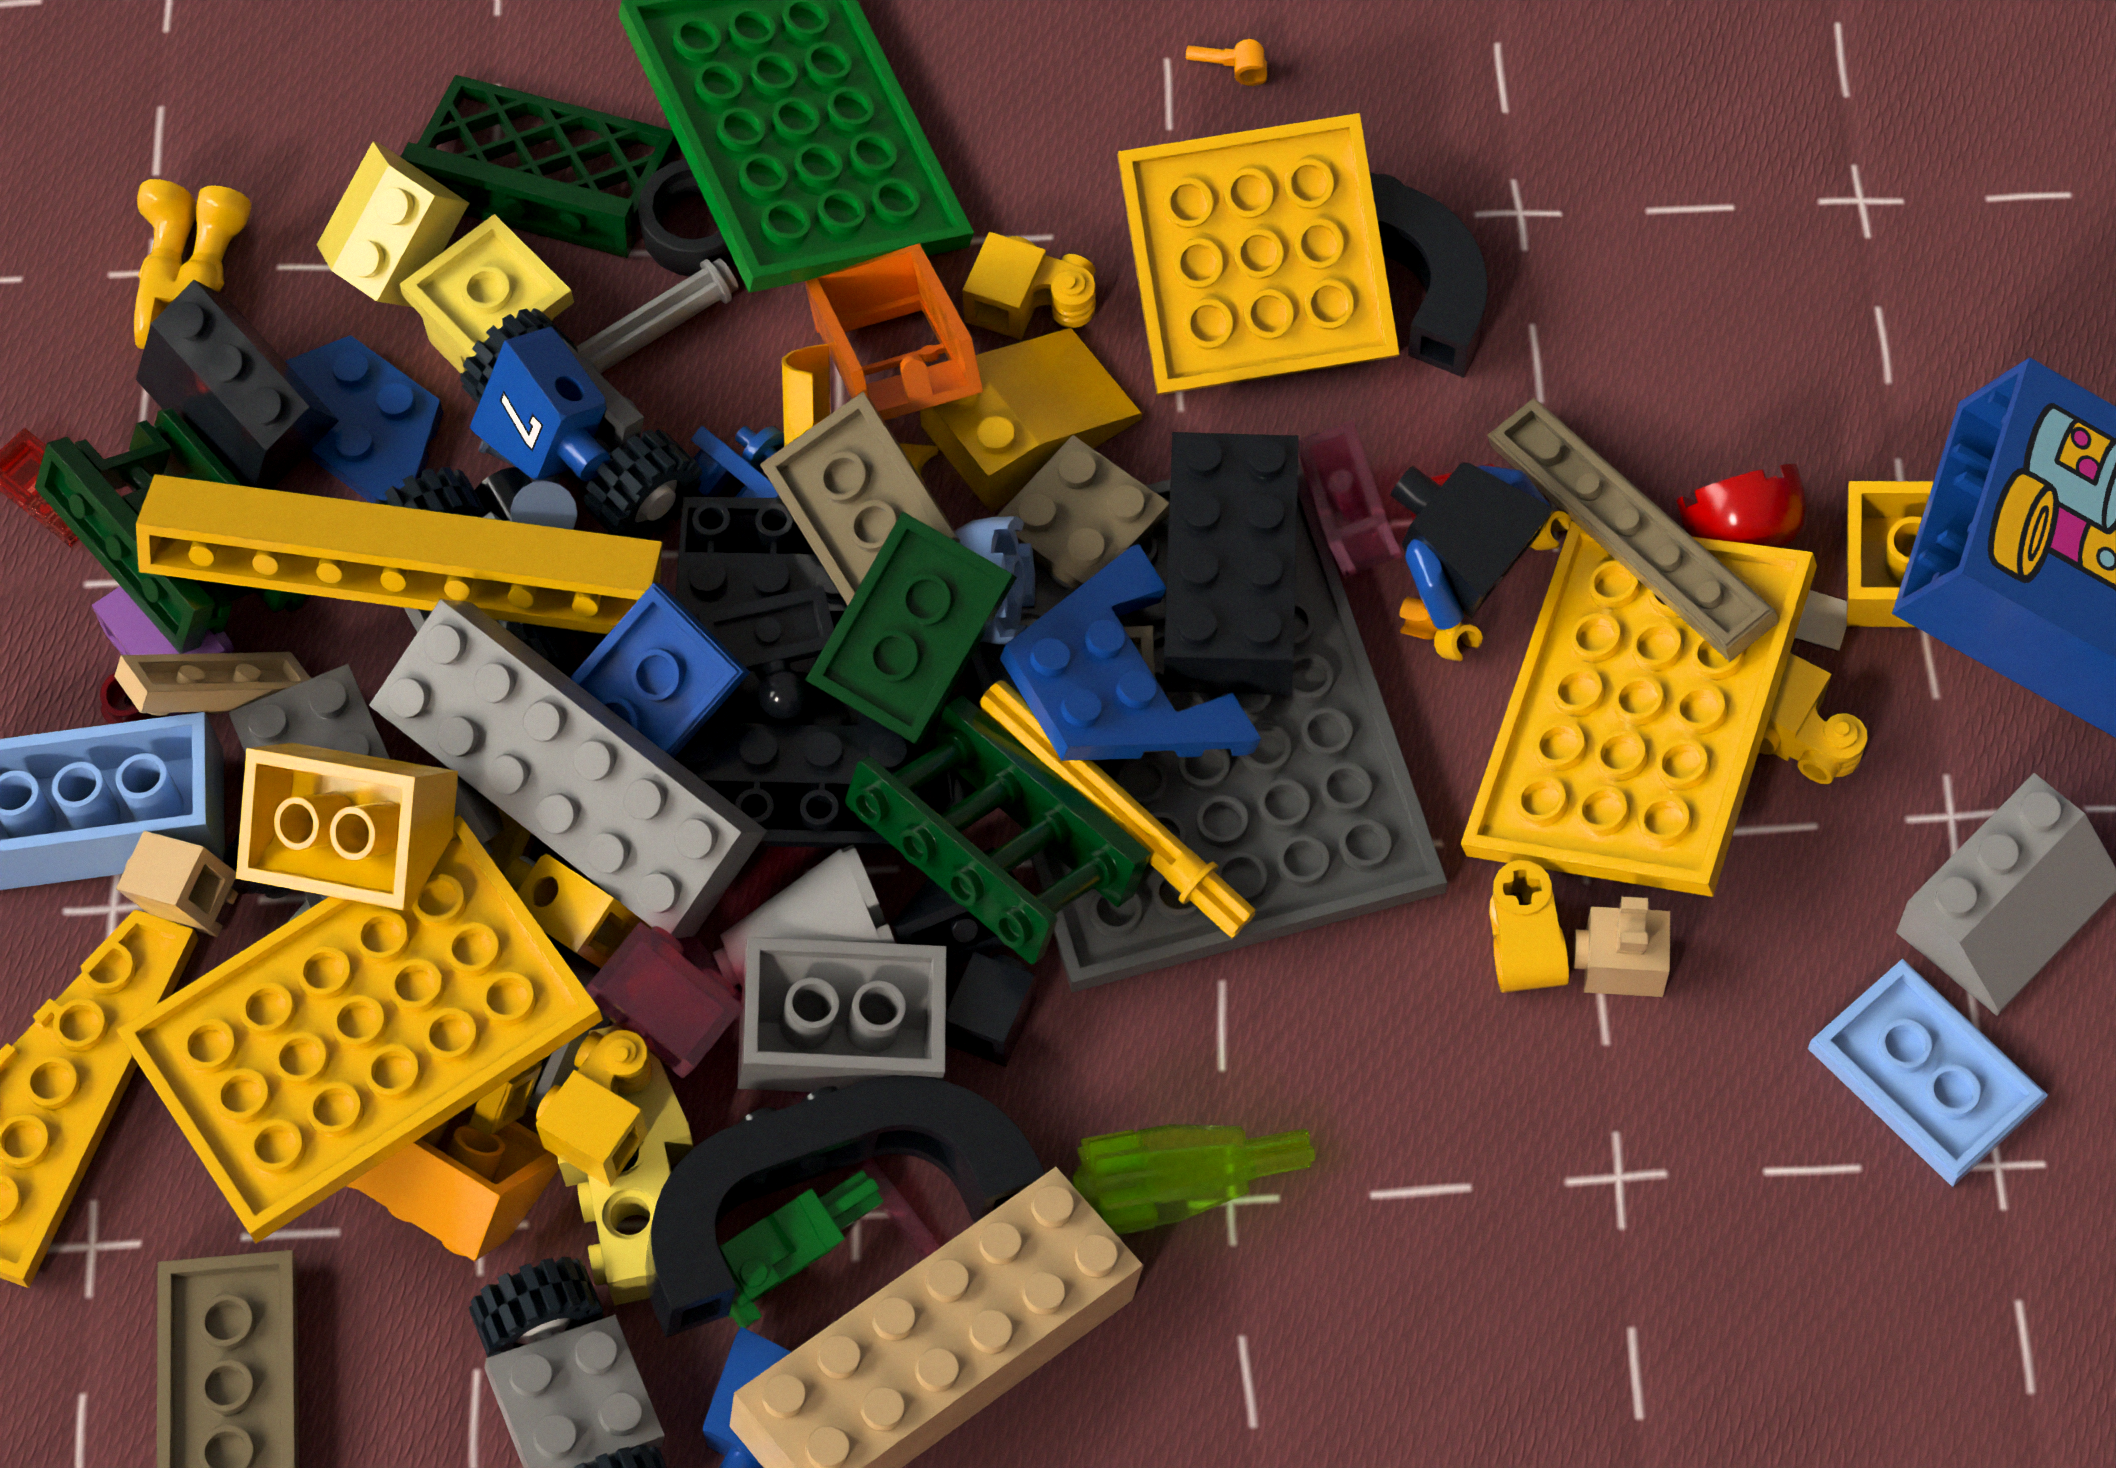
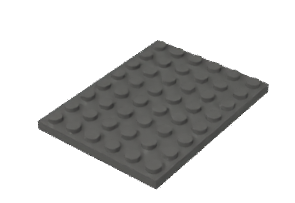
(1300, 828)

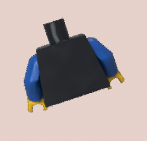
(1470, 540)

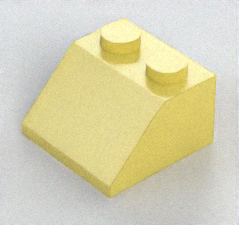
(388, 225)

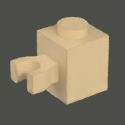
(178, 882)
(1624, 949)

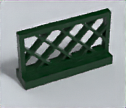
(522, 194)

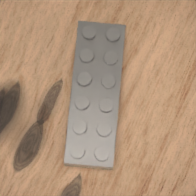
(567, 768)

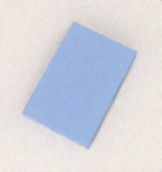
(1927, 1072)

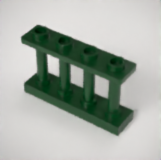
(1030, 794)

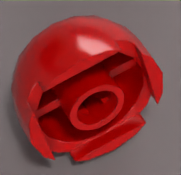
(1748, 509)

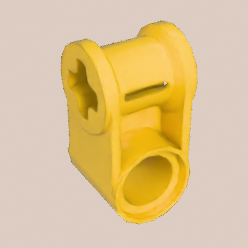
(1526, 937)

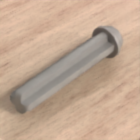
(660, 315)

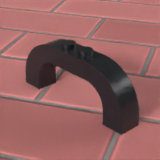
(1448, 265)
(822, 1134)

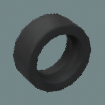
(669, 251)

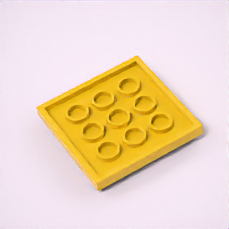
(1258, 254)

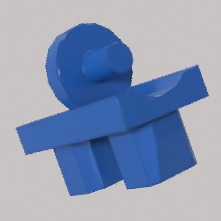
(721, 463)

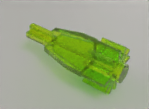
(1178, 1170)

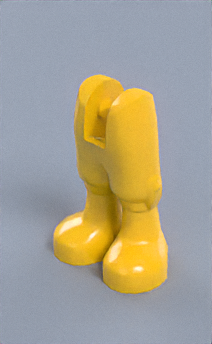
(171, 212)

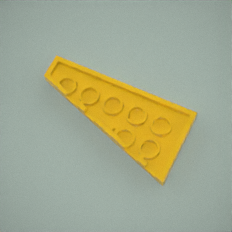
(69, 1079)

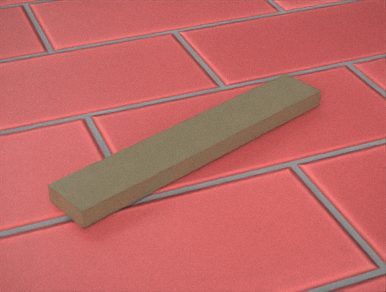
(1633, 530)

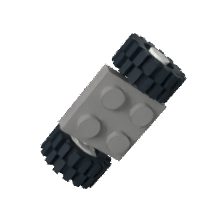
(564, 1372)

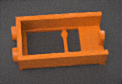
(882, 291)

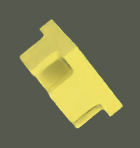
(478, 285)

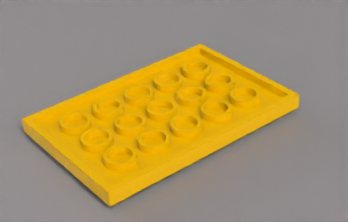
(1630, 727)
(357, 1034)

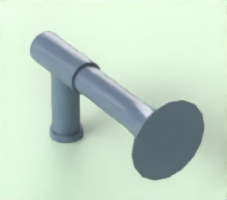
(540, 502)

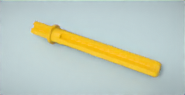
(1169, 856)

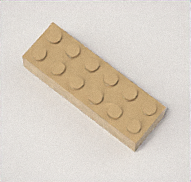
(942, 1337)

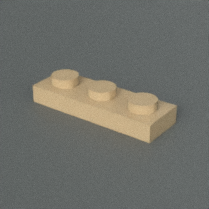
(206, 680)

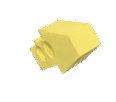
(622, 1257)

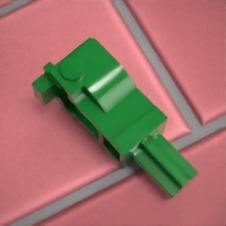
(793, 1240)

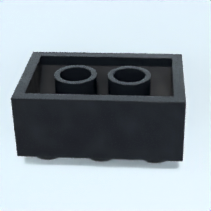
(231, 387)

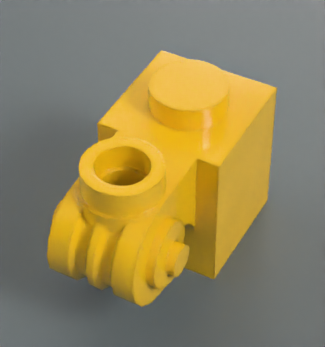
(1017, 277)
(1798, 731)
(586, 1117)

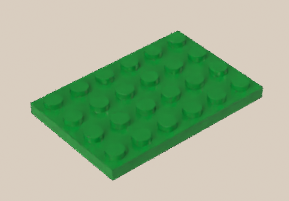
(795, 133)

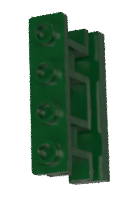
(85, 497)

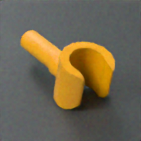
(1246, 57)
(1417, 619)

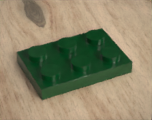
(911, 628)

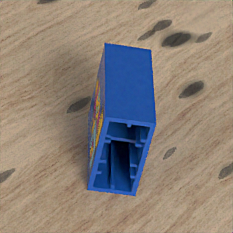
(2024, 540)

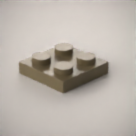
(1084, 513)

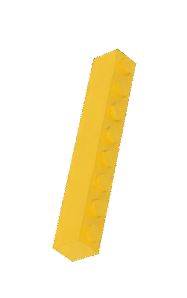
(391, 554)

